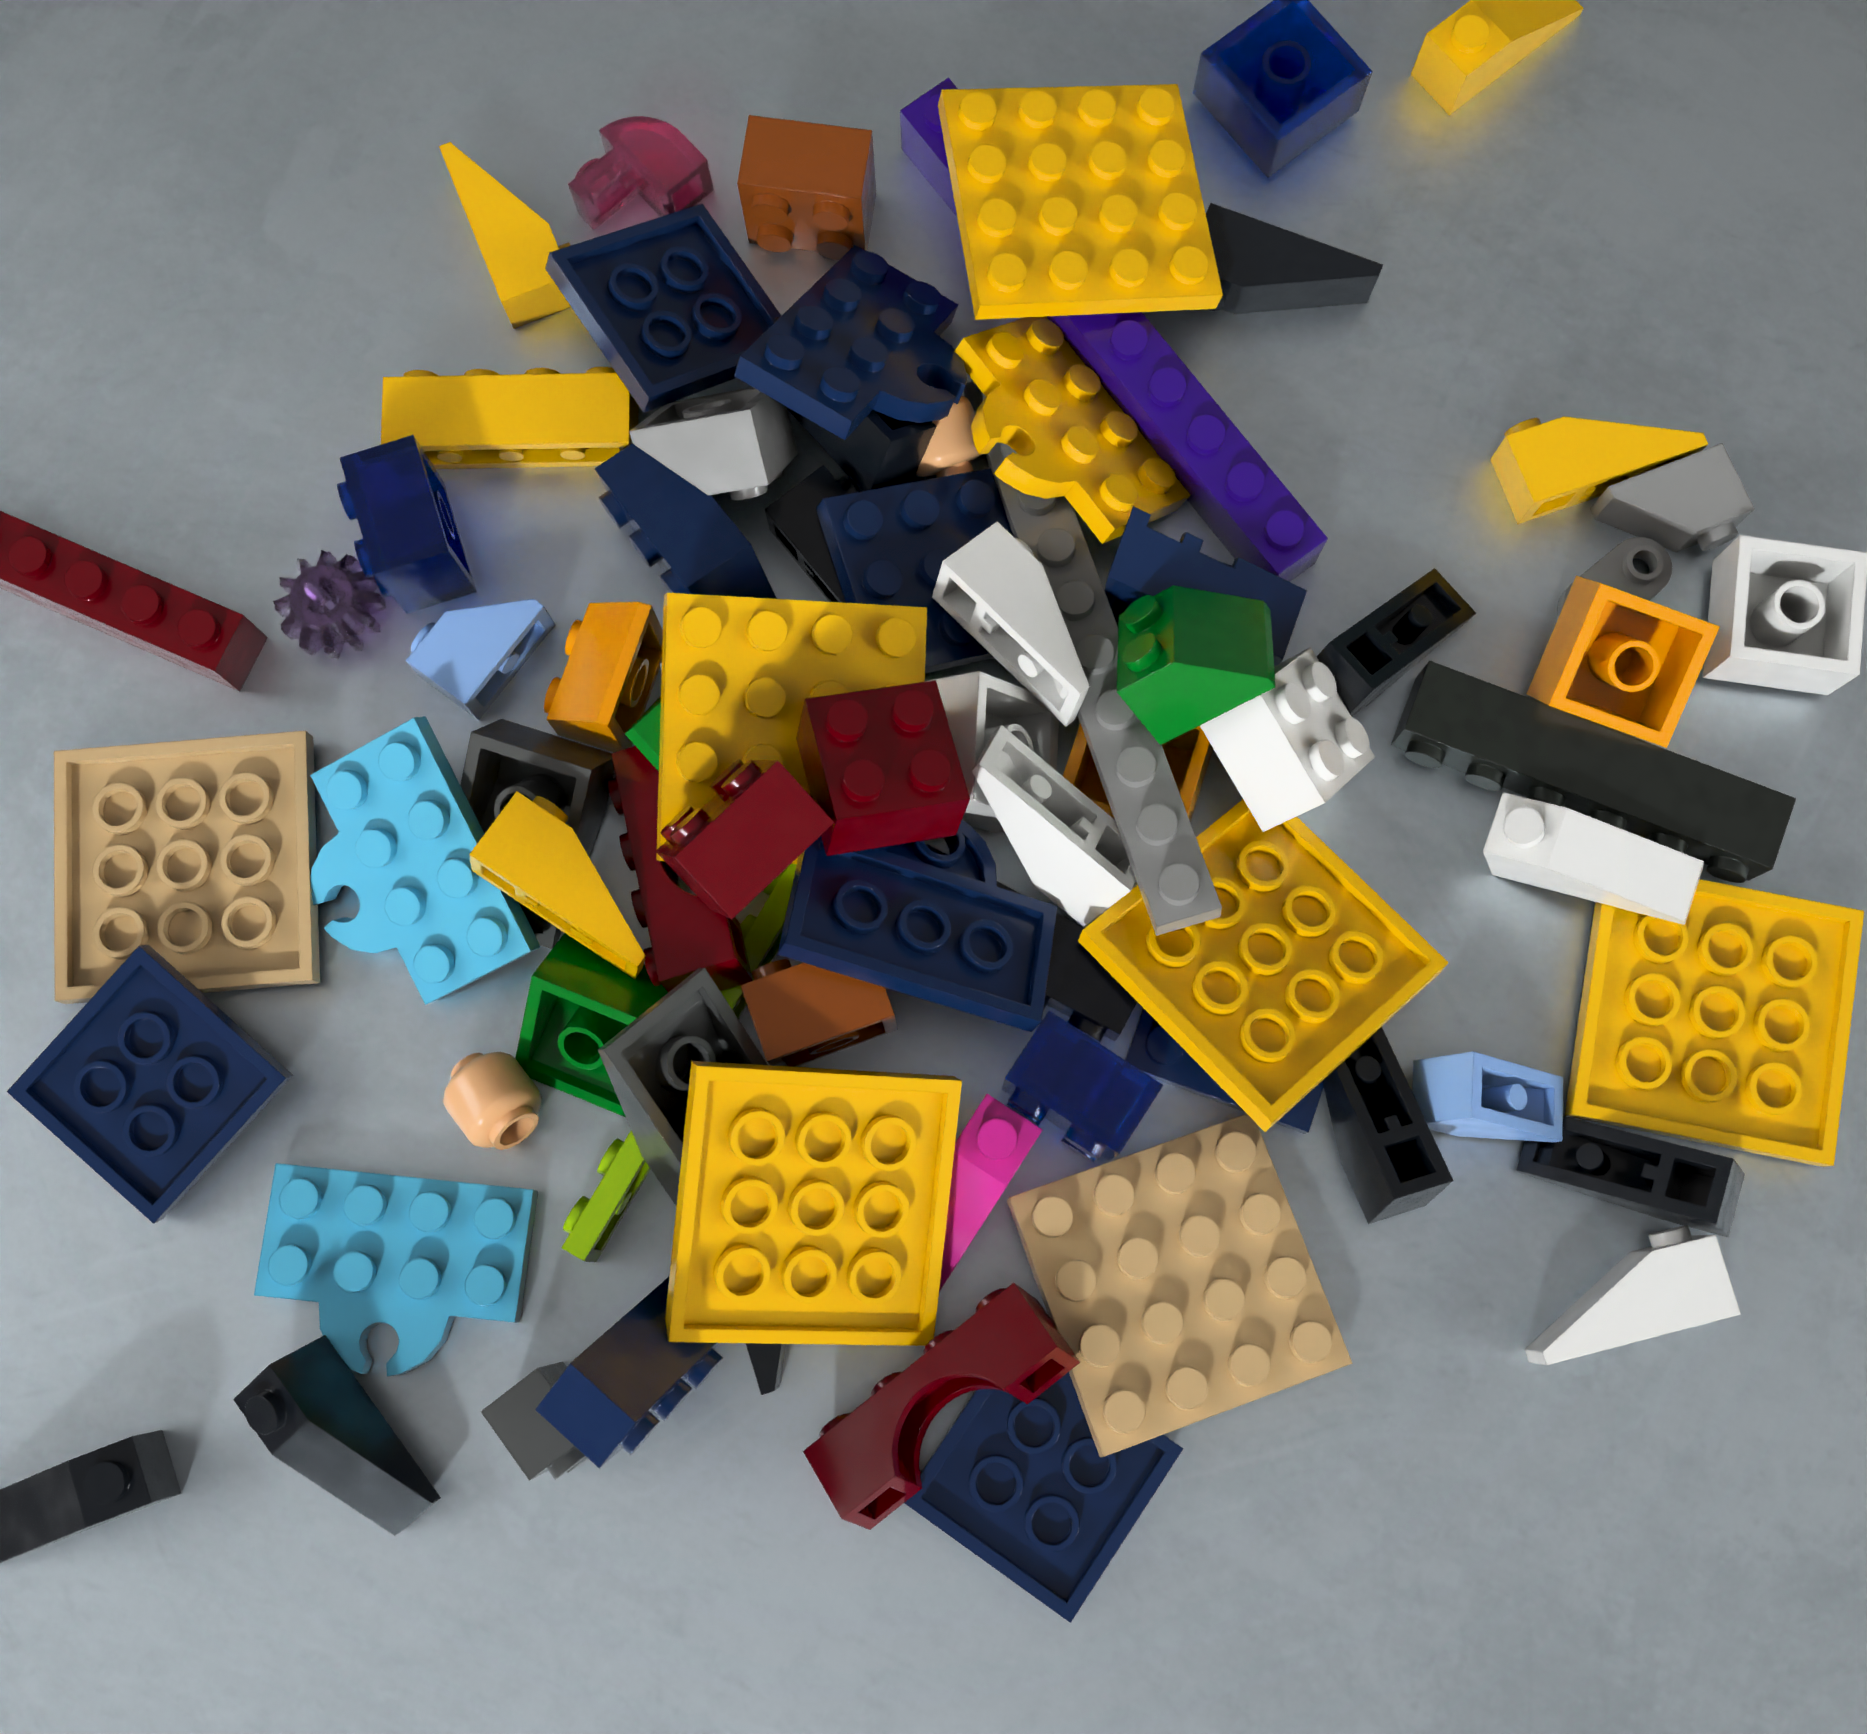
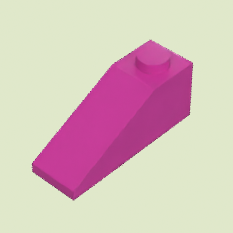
(983, 1166)

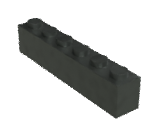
(1592, 770)

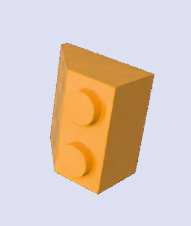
(607, 674)

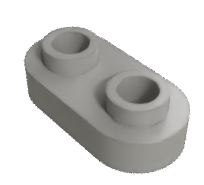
(1618, 571)

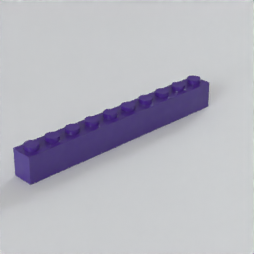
(1171, 408)

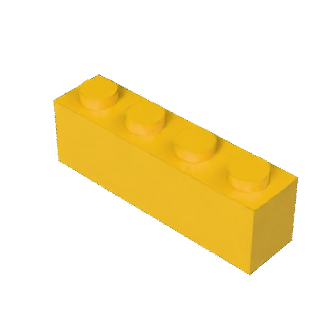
(511, 418)

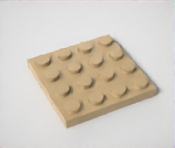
(189, 853)
(1178, 1283)

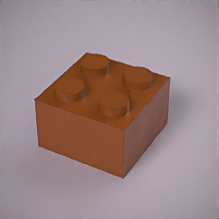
(807, 186)
(813, 1011)

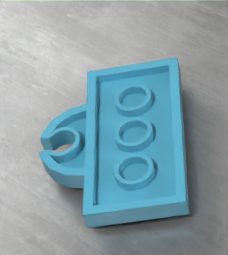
(409, 862)
(395, 1256)

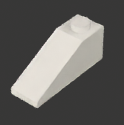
(1010, 609)
(1054, 828)
(1589, 859)
(1644, 1296)

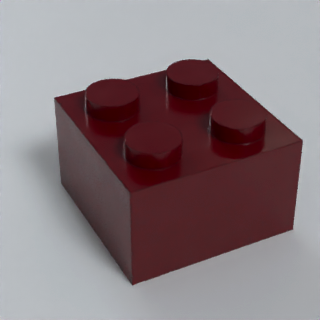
(882, 766)
(742, 834)

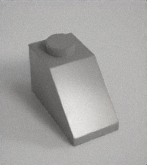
(1680, 502)

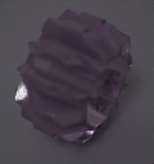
(314, 589)

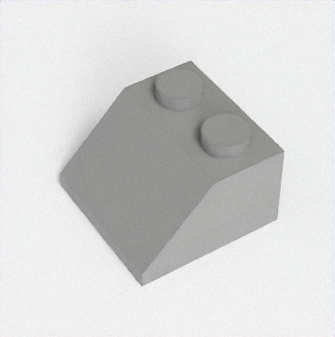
(721, 441)

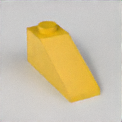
(1484, 43)
(510, 239)
(1578, 458)
(546, 869)

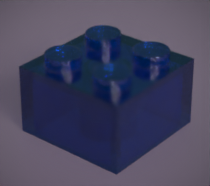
(1281, 82)
(405, 525)
(1079, 1089)

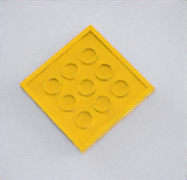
(1078, 201)
(742, 676)
(1285, 974)
(1720, 1023)
(811, 1206)

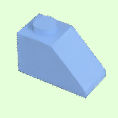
(479, 650)
(1488, 1098)

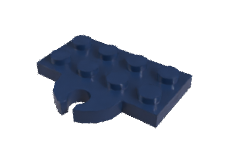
(860, 346)
(924, 926)

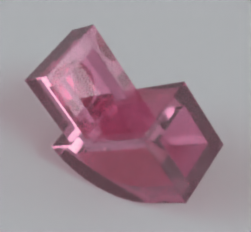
(641, 159)

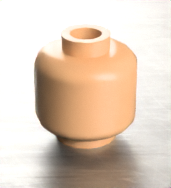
(951, 444)
(492, 1100)

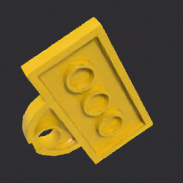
(1063, 428)

